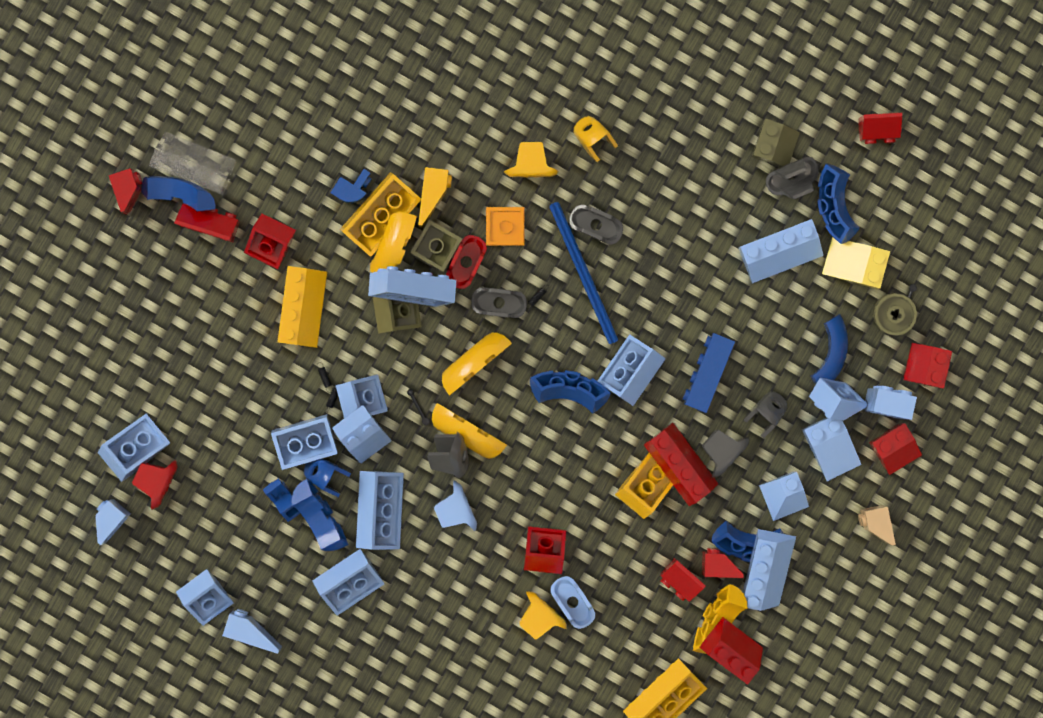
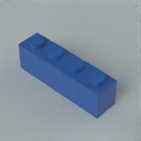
(709, 372)

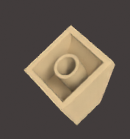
(878, 522)

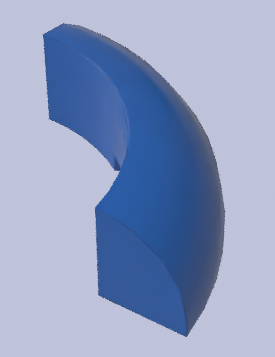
(168, 187)
(832, 204)
(837, 350)
(569, 386)
(317, 514)
(734, 541)

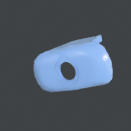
(455, 509)
(583, 613)

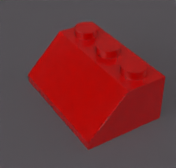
(208, 222)
(733, 650)

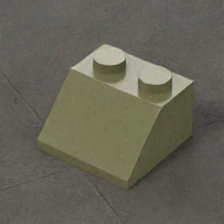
(775, 143)
(436, 246)
(396, 315)

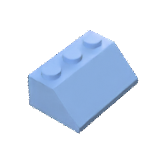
(631, 370)
(304, 442)
(348, 582)

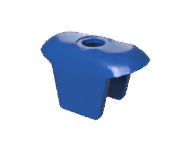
(323, 474)

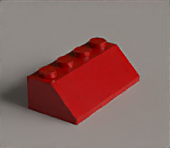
(681, 464)

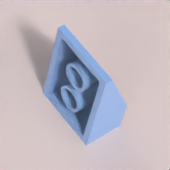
(361, 434)
(133, 447)
(831, 447)
(247, 630)

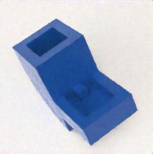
(352, 193)
(282, 498)

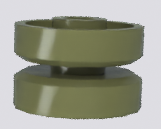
(906, 314)

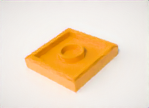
(504, 226)

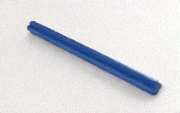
(583, 272)

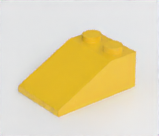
(434, 188)
(644, 487)

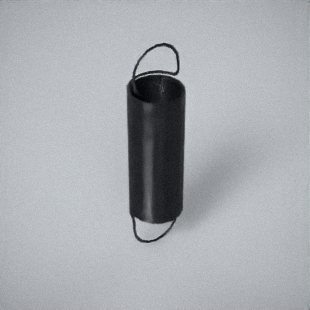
(537, 296)
(324, 376)
(332, 399)

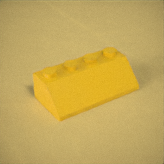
(370, 220)
(302, 306)
(668, 694)

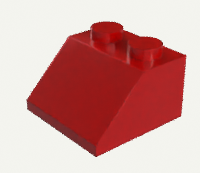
(880, 127)
(126, 188)
(269, 241)
(927, 365)
(896, 448)
(545, 550)
(718, 565)
(681, 580)

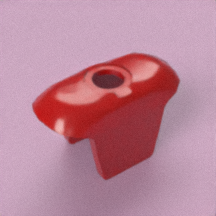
(471, 247)
(155, 481)

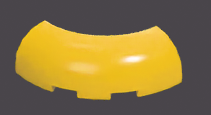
(395, 238)
(473, 361)
(474, 437)
(729, 604)

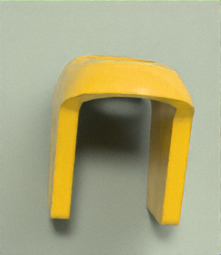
(593, 135)
(531, 162)
(540, 617)

